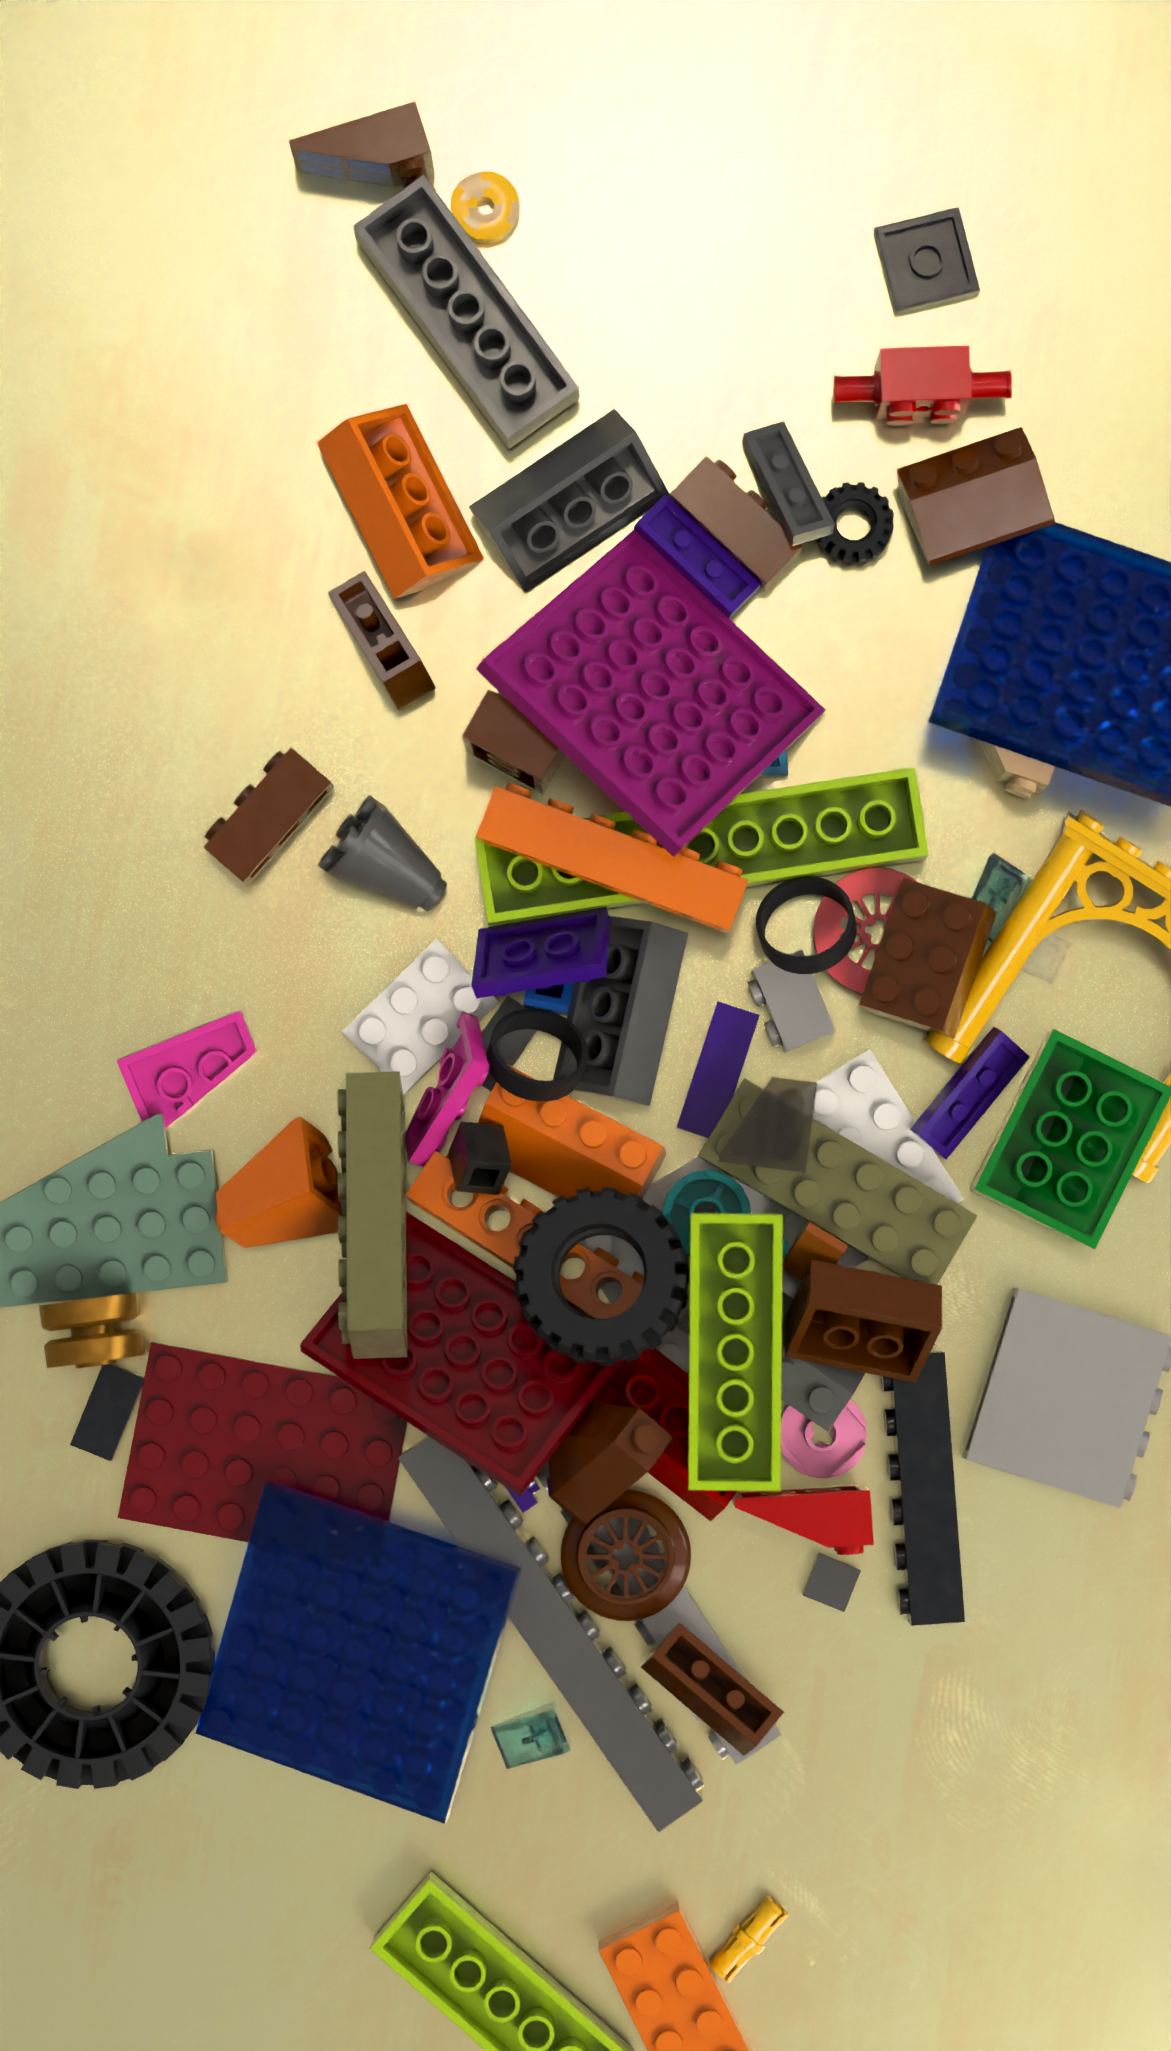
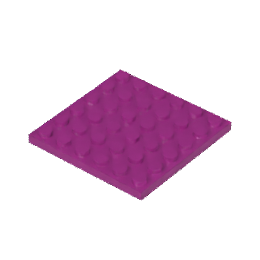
(651, 691)

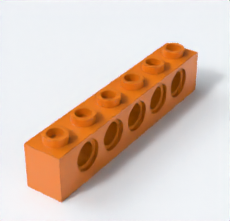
(433, 1194)

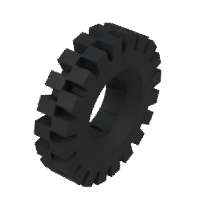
(171, 1658)

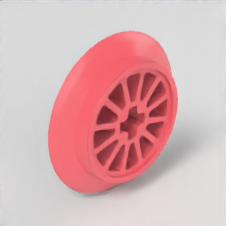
(829, 915)

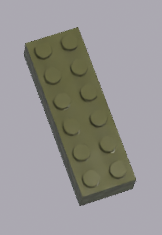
(853, 1197)
(373, 1215)

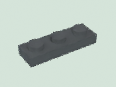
(788, 483)

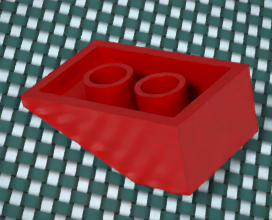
(825, 1515)

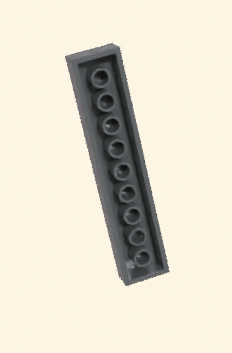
(560, 1636)

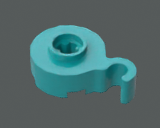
(702, 1188)

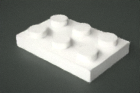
(418, 1015)

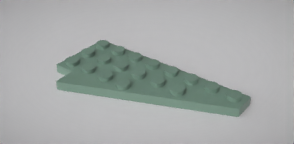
(114, 1223)

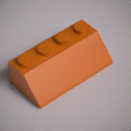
(399, 499)
(571, 1145)

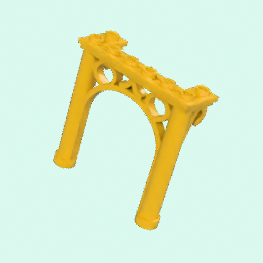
(1033, 922)

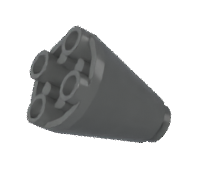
(383, 858)

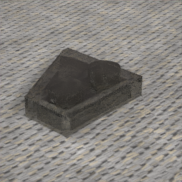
(775, 1128)

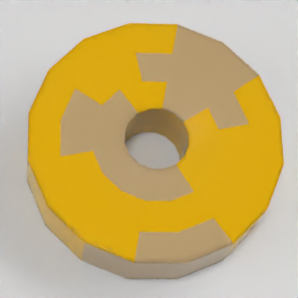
(491, 188)

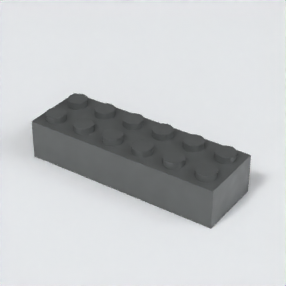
(466, 311)

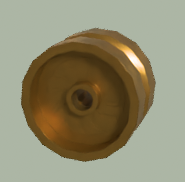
(92, 1332)

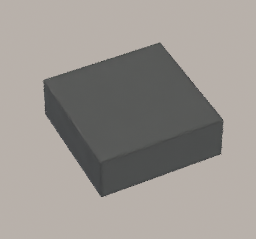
(831, 1582)

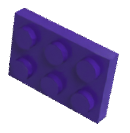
(541, 953)

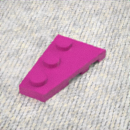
(186, 1067)
(440, 1106)

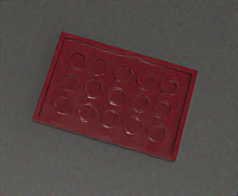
(472, 1366)
(228, 1425)

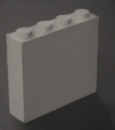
(1069, 1398)

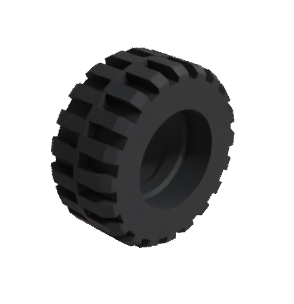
(563, 1228)

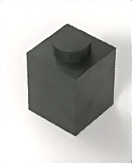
(479, 1158)

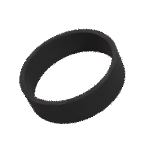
(798, 887)
(543, 1021)

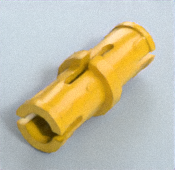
(748, 1939)

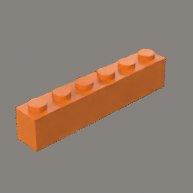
(611, 858)

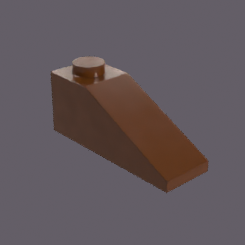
(382, 640)

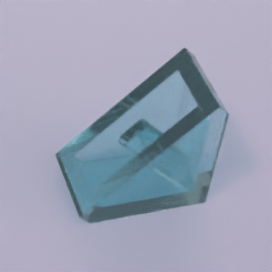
(1001, 889)
(532, 1736)

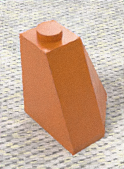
(282, 1191)

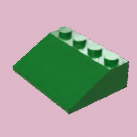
(1072, 1139)

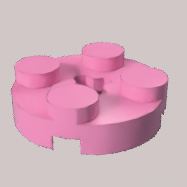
(822, 1459)

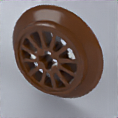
(651, 1599)

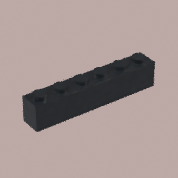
(926, 1496)

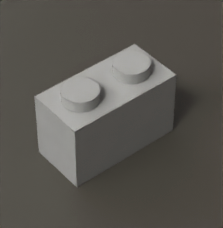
(792, 1004)

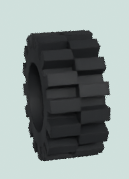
(880, 517)

